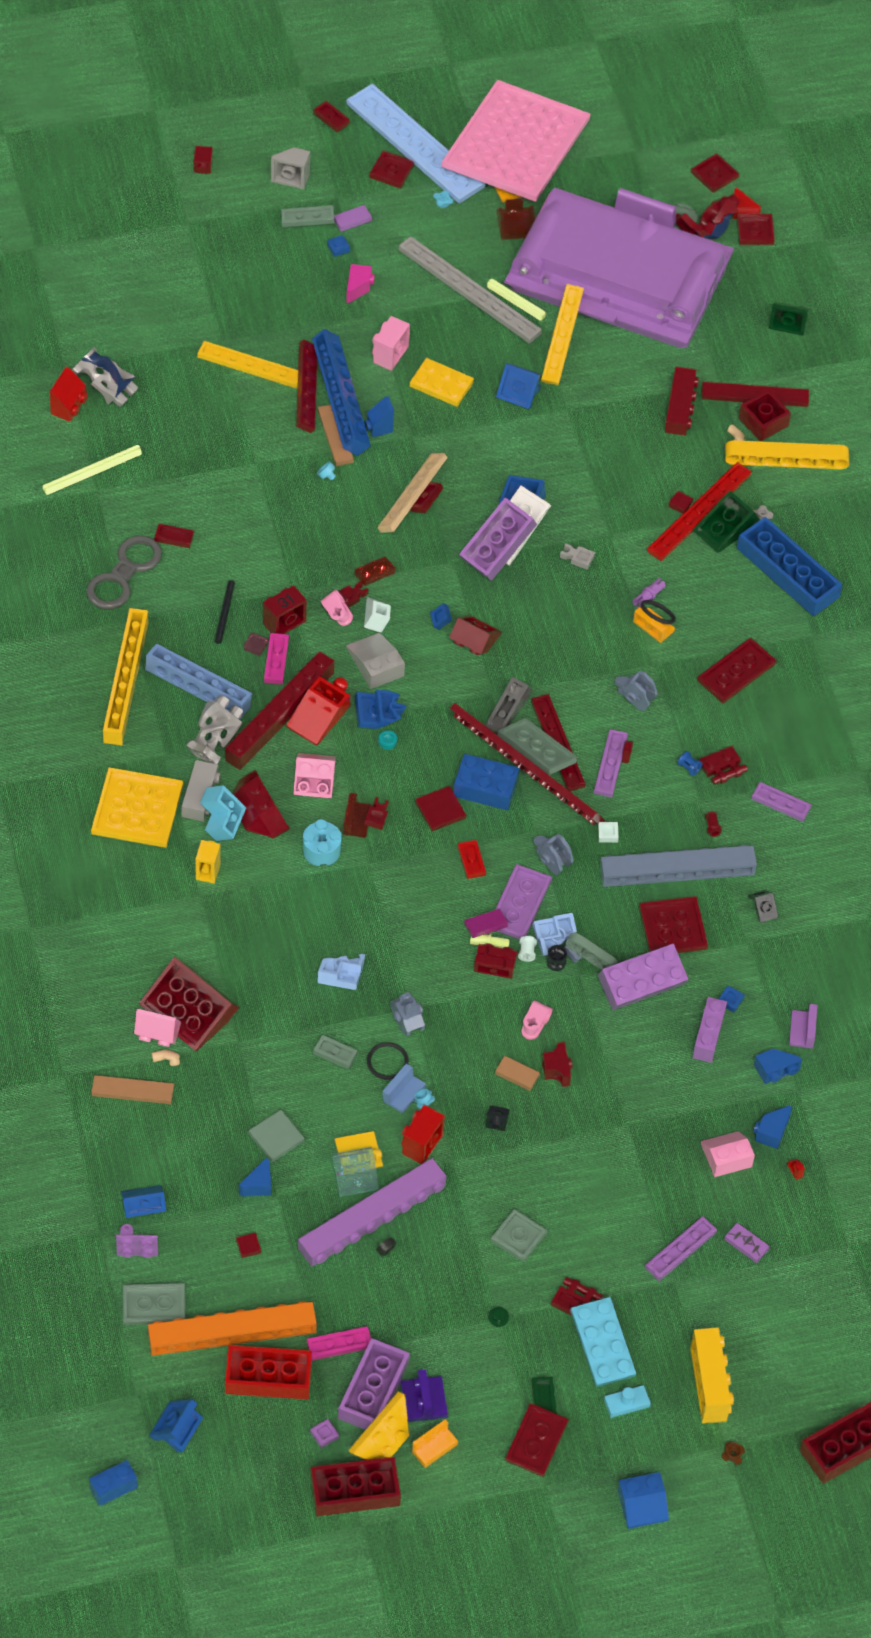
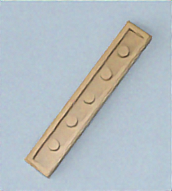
(412, 492)

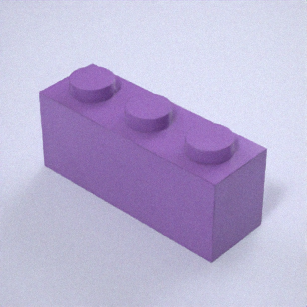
(709, 1029)

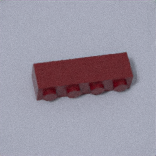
(680, 401)

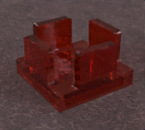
(514, 220)

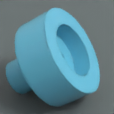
(326, 471)

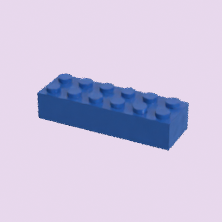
(789, 566)

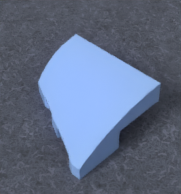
(553, 931)
(341, 971)

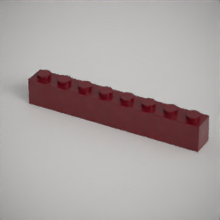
(277, 712)

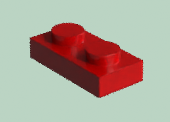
(471, 859)

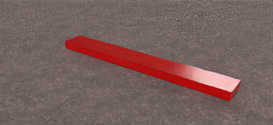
(692, 517)

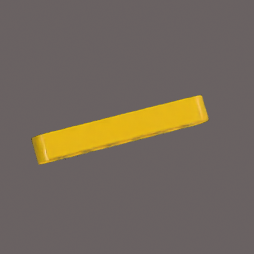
(787, 454)

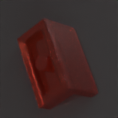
(355, 817)

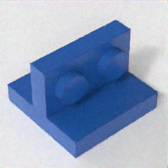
(518, 385)
(177, 1424)

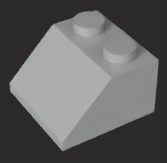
(291, 168)

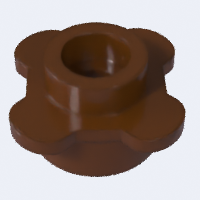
(733, 1447)

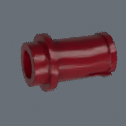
(714, 828)

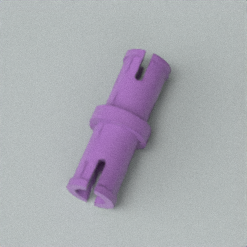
(649, 593)

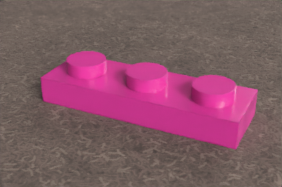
(276, 658)
(339, 1343)

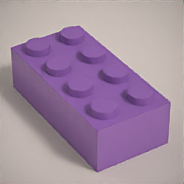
(498, 539)
(643, 977)
(373, 1383)

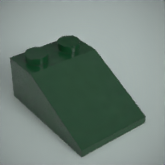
(726, 522)

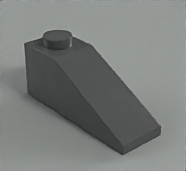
(509, 704)

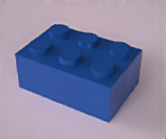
(486, 782)

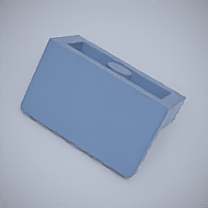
(402, 1088)

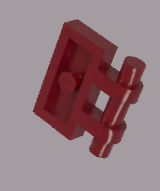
(722, 760)
(567, 1298)

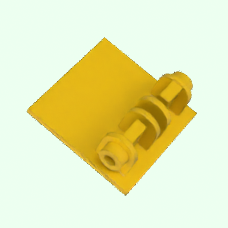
(358, 1142)

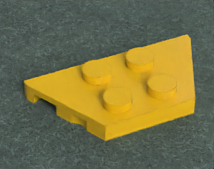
(385, 1432)

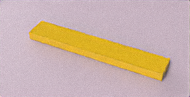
(562, 334)
(249, 364)

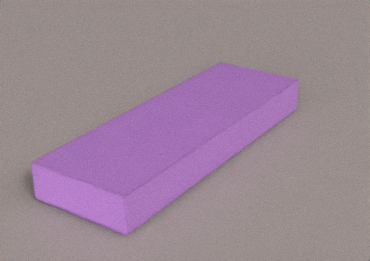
(781, 801)

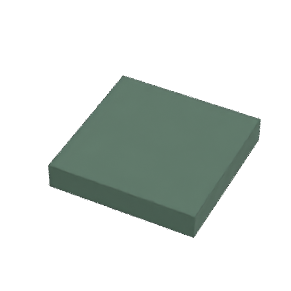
(276, 1136)
(518, 1235)

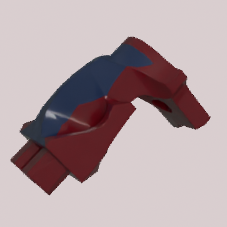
(713, 220)

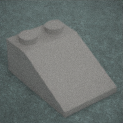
(377, 660)

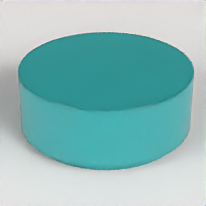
(387, 740)

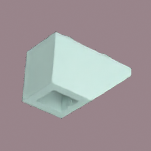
(376, 614)

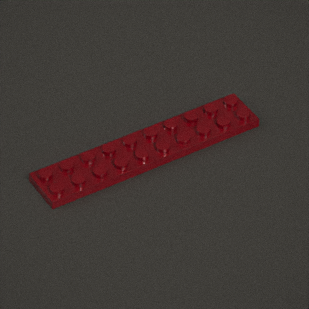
(522, 762)

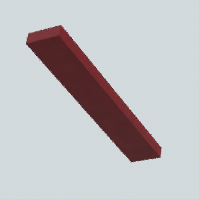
(743, 393)
(552, 726)

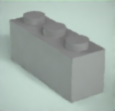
(202, 776)

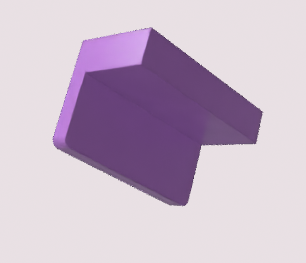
(803, 1027)

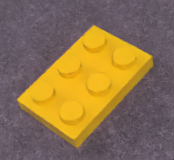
(441, 382)

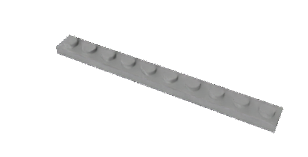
(470, 290)

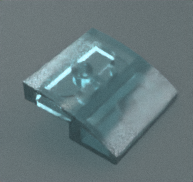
(355, 1171)

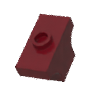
(557, 1065)

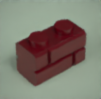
(495, 960)

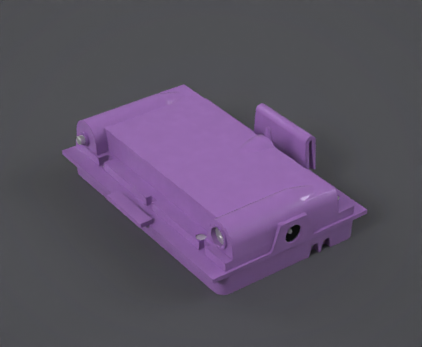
(627, 260)

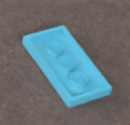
(603, 1342)

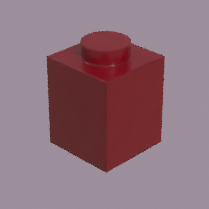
(203, 159)

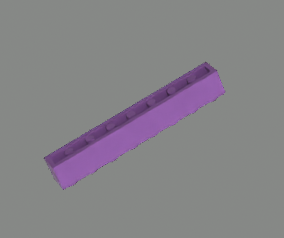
(372, 1212)

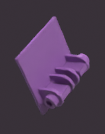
(136, 1245)

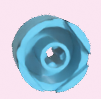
(321, 843)

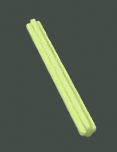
(92, 469)

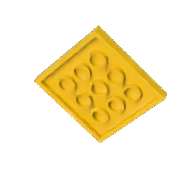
(137, 807)

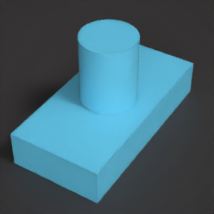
(627, 1401)

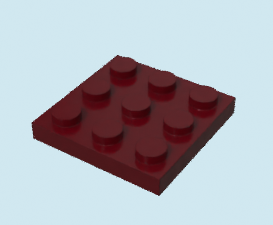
(674, 923)

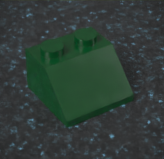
(788, 318)

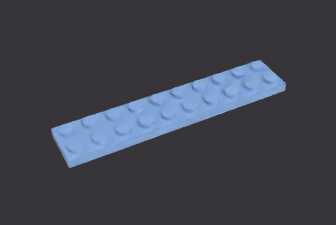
(411, 141)

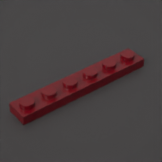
(306, 386)

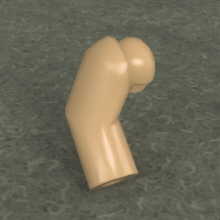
(736, 433)
(169, 1055)

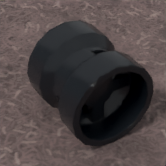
(556, 958)

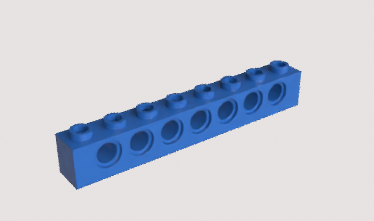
(341, 392)

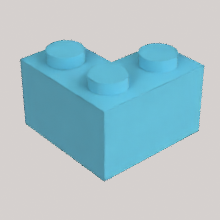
(225, 812)

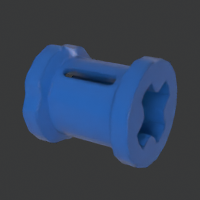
(690, 763)

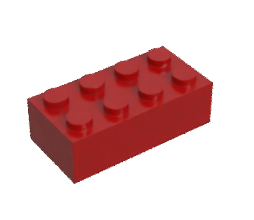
(268, 1372)

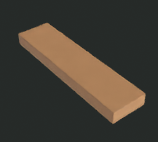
(340, 455)
(132, 1089)

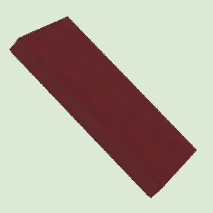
(736, 670)

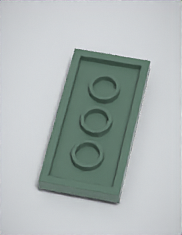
(537, 746)

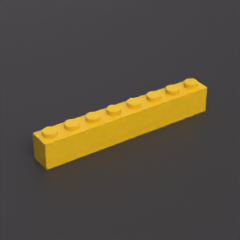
(125, 677)

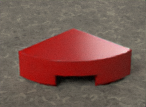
(796, 1168)

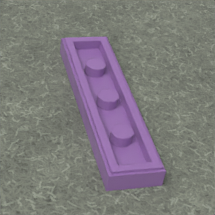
(610, 763)
(680, 1248)

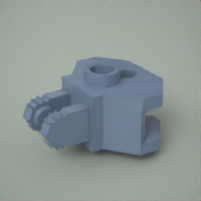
(637, 689)
(553, 852)
(407, 1013)

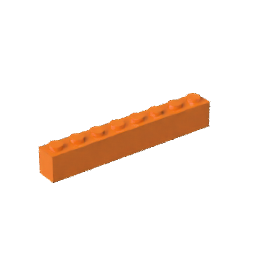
(232, 1328)

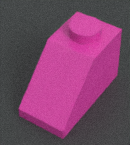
(359, 281)

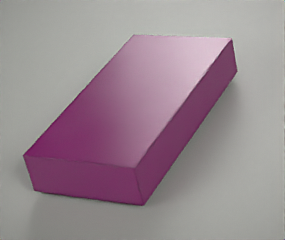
(486, 923)

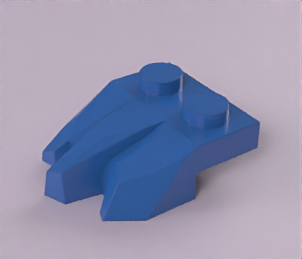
(377, 709)

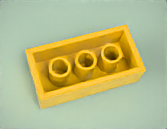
(711, 1375)

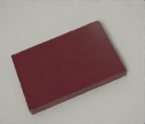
(536, 1440)

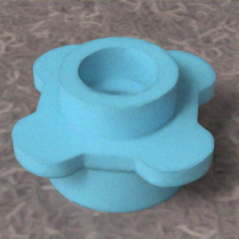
(443, 199)
(423, 1097)

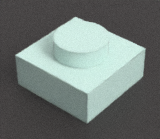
(608, 832)

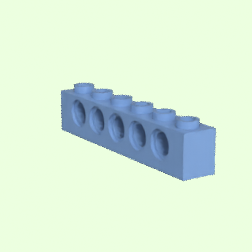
(195, 678)

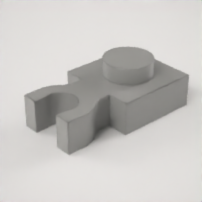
(580, 557)

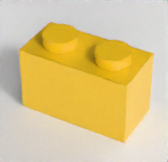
(208, 861)

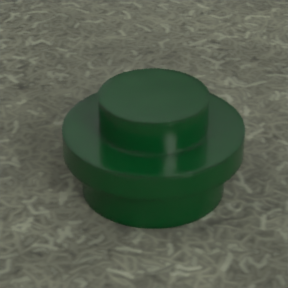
(498, 1317)

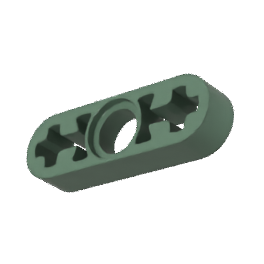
(590, 951)

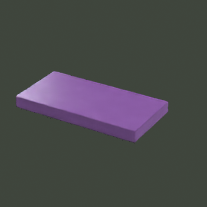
(522, 900)

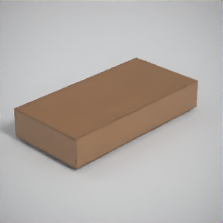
(517, 1073)

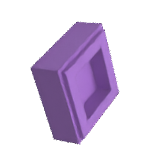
(324, 1433)

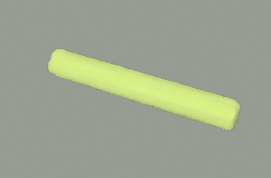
(516, 299)

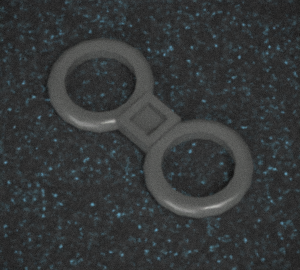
(123, 572)

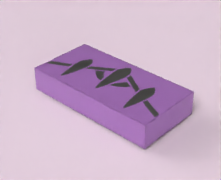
(746, 1243)

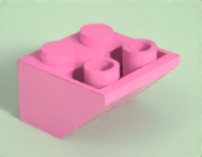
(314, 775)

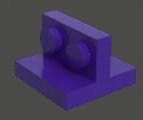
(424, 1397)

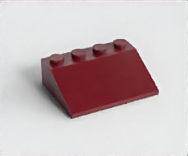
(190, 999)

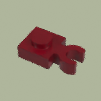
(352, 596)
(377, 814)

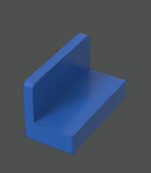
(143, 1201)

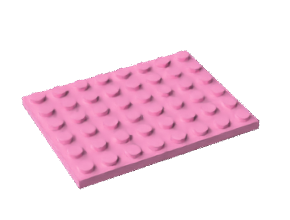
(516, 140)

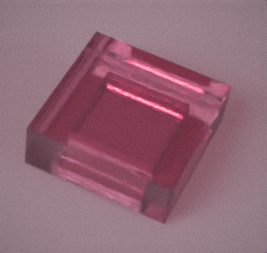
(255, 644)

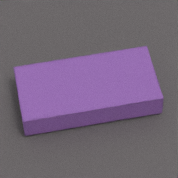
(352, 218)

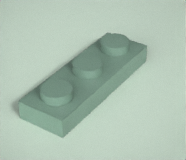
(307, 216)

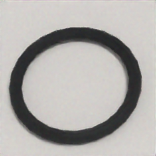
(654, 616)
(384, 1045)

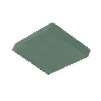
(153, 1303)

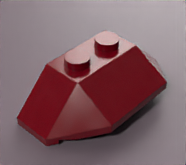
(261, 811)

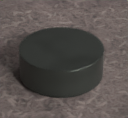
(387, 1246)

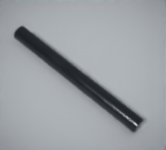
(224, 612)

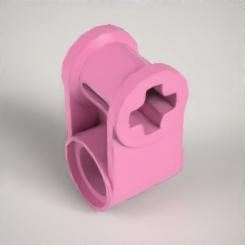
(337, 608)
(535, 1020)

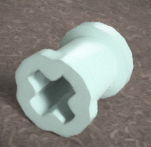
(527, 948)

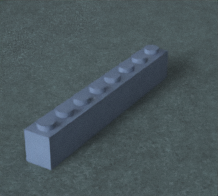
(678, 866)

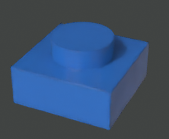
(338, 245)
(441, 616)
(733, 998)

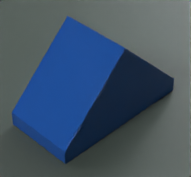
(257, 1182)

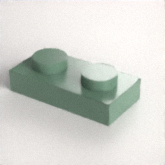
(335, 1052)

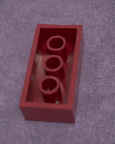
(839, 1445)
(355, 1486)

